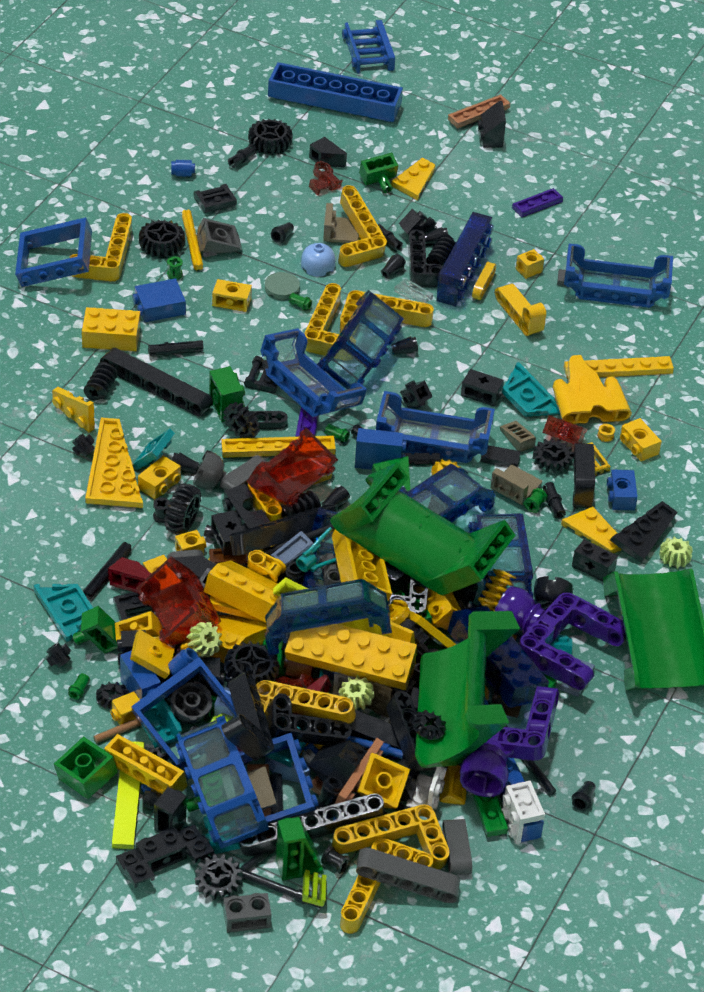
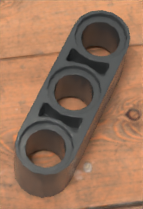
(241, 474)
(457, 839)

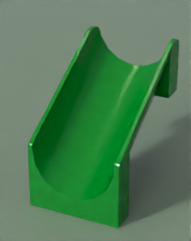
(419, 538)
(661, 628)
(455, 689)

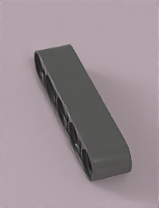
(408, 875)

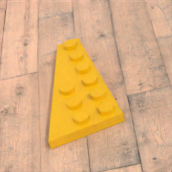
(112, 472)

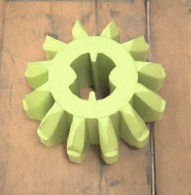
(675, 552)
(204, 639)
(358, 691)

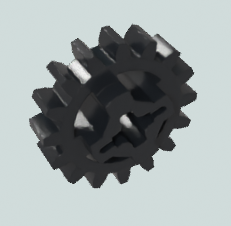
(241, 420)
(553, 455)
(216, 868)

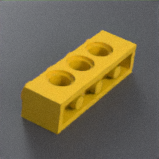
(145, 765)

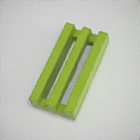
(322, 888)

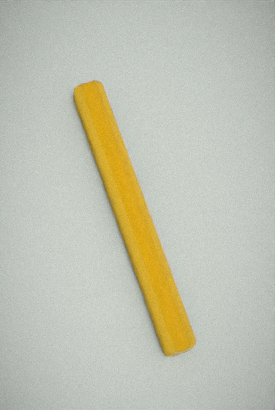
(192, 240)

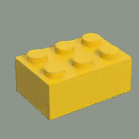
(111, 329)

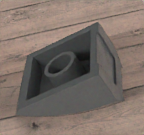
(218, 237)

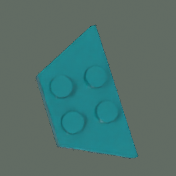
(529, 394)
(64, 606)

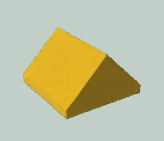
(385, 779)

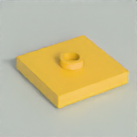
(152, 654)

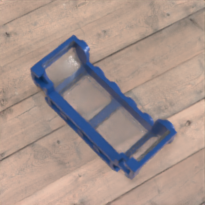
(303, 377)
(433, 432)

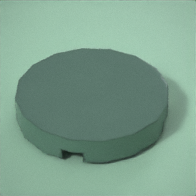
(281, 285)

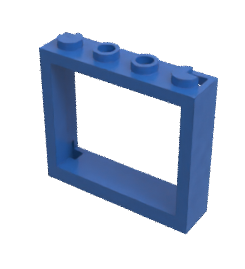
(49, 235)
(169, 687)
(282, 743)

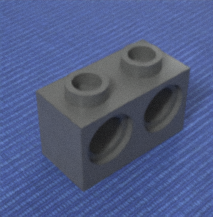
(247, 916)

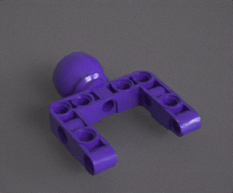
(543, 626)
(486, 769)

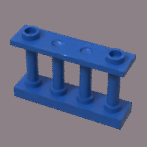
(381, 40)

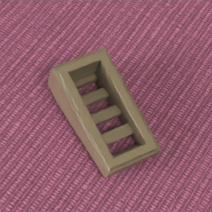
(520, 444)

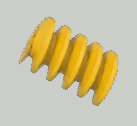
(496, 589)

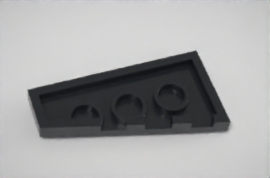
(645, 531)

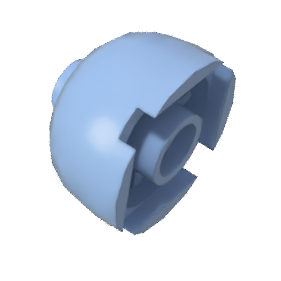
(318, 259)

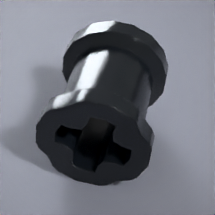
(160, 506)
(335, 859)

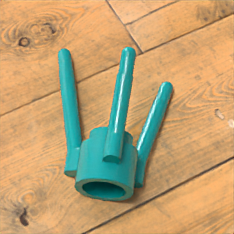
(308, 559)

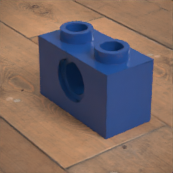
(622, 490)

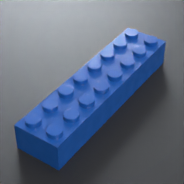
(335, 92)

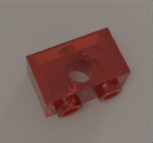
(564, 430)

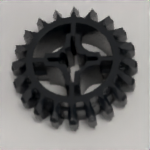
(270, 136)
(161, 238)
(182, 509)
(253, 659)

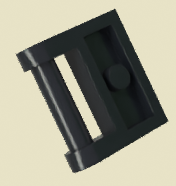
(215, 198)
(265, 382)
(129, 604)

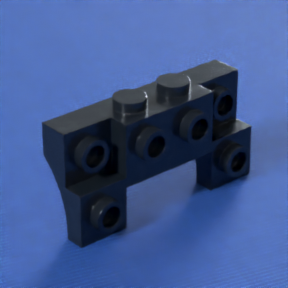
(162, 851)

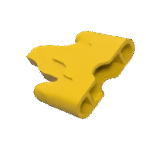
(588, 397)

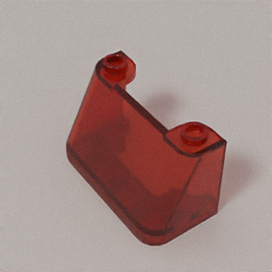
(293, 469)
(177, 601)

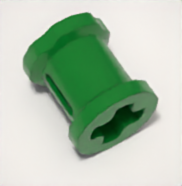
(172, 267)
(537, 497)

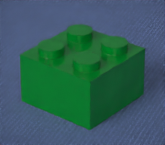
(225, 389)
(85, 767)

